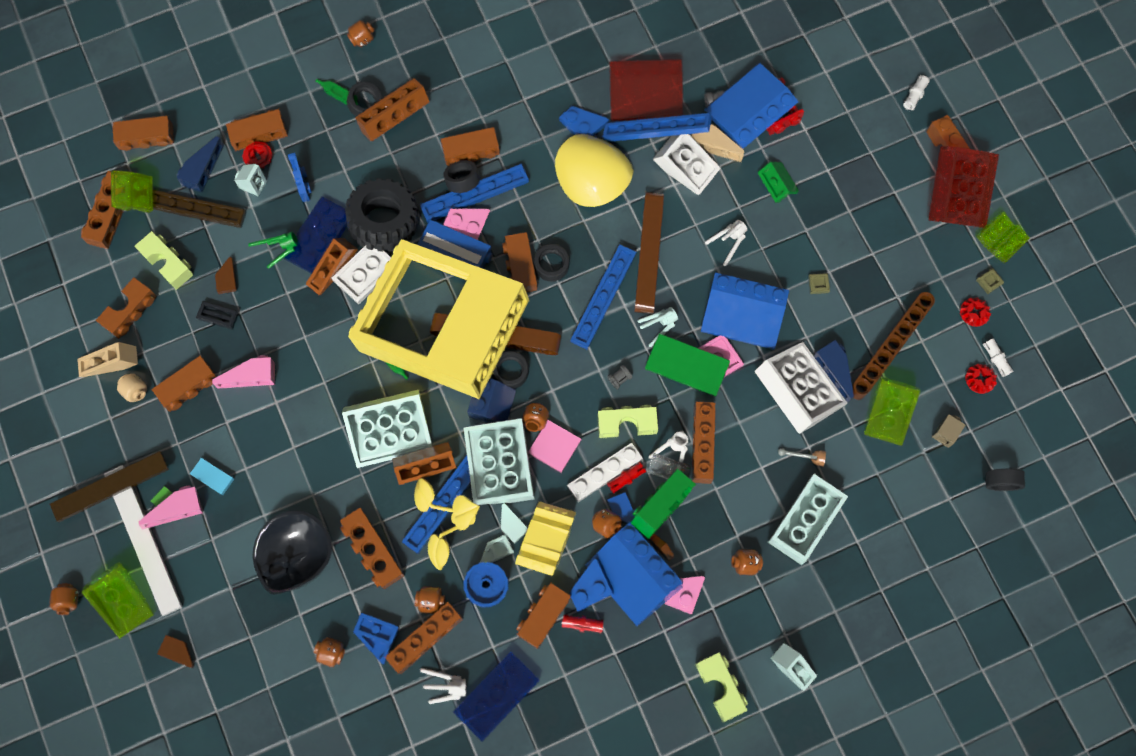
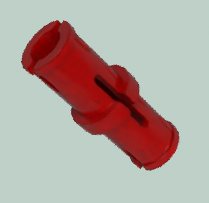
(626, 477)
(582, 623)

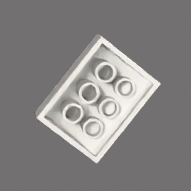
(800, 387)

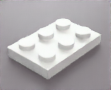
(361, 273)

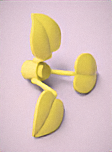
(463, 516)

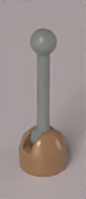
(817, 457)

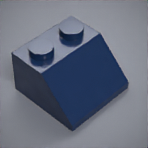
(493, 404)

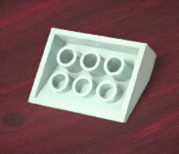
(387, 428)
(498, 462)

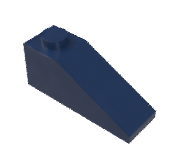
(199, 167)
(835, 364)

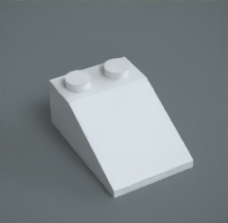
(687, 162)

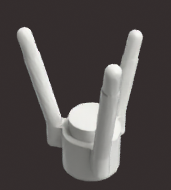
(734, 231)
(677, 443)
(456, 687)

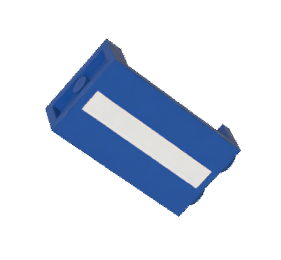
(455, 245)

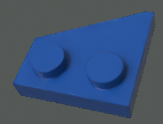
(582, 121)
(299, 175)
(591, 587)
(376, 635)

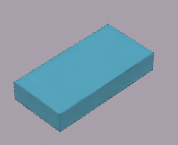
(212, 476)

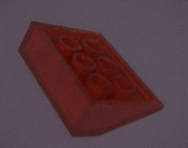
(645, 89)
(963, 186)

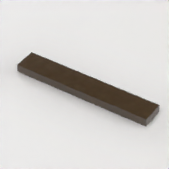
(198, 209)
(109, 486)

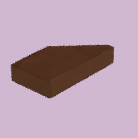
(226, 278)
(660, 546)
(176, 651)

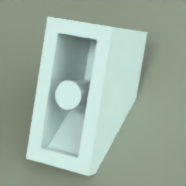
(250, 179)
(794, 666)

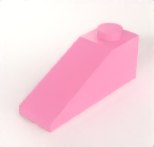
(253, 372)
(175, 507)

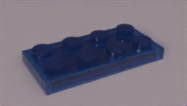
(316, 234)
(496, 696)

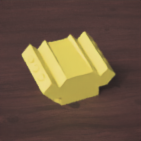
(546, 538)

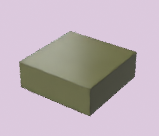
(990, 281)
(819, 283)

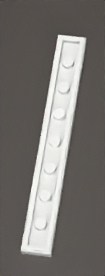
(147, 550)

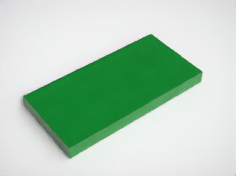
(687, 365)

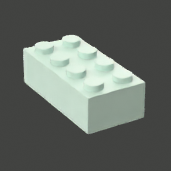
(807, 519)

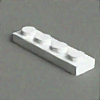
(604, 472)

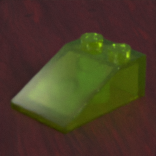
(891, 411)
(118, 600)

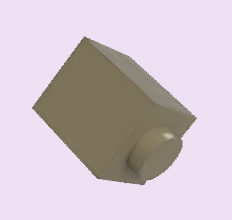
(949, 430)

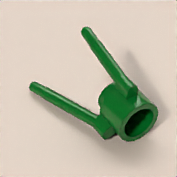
(286, 241)

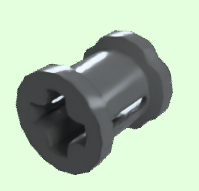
(619, 377)

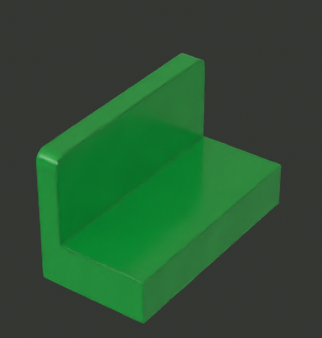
(777, 181)

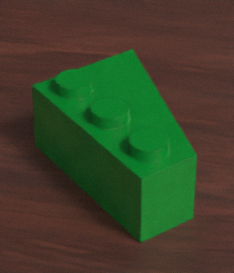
(662, 503)

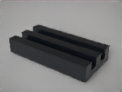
(232, 319)

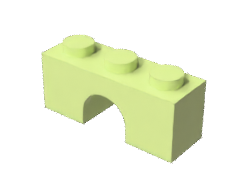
(174, 270)
(644, 418)
(716, 669)

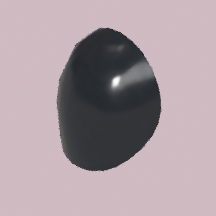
(291, 551)

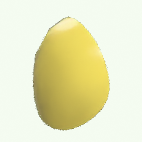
(592, 170)

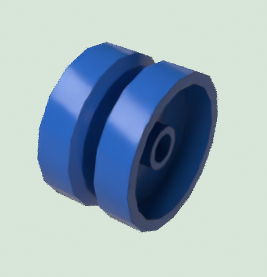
(473, 584)

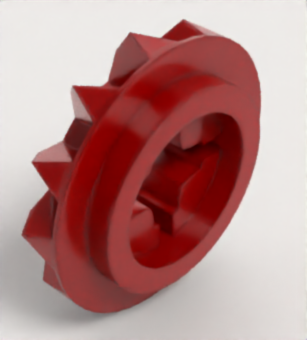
(260, 148)
(972, 318)
(977, 385)

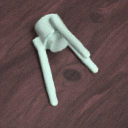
(666, 317)

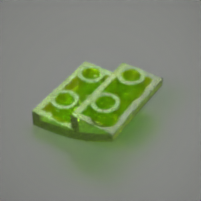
(131, 191)
(1002, 237)

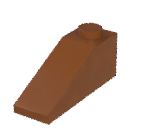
(335, 257)

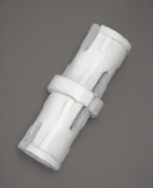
(916, 92)
(998, 357)

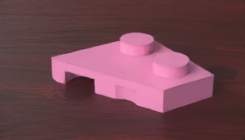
(467, 221)
(688, 595)

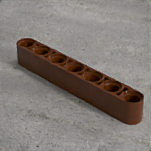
(649, 253)
(521, 339)
(897, 339)

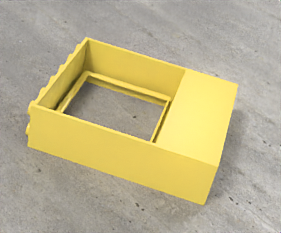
(472, 333)

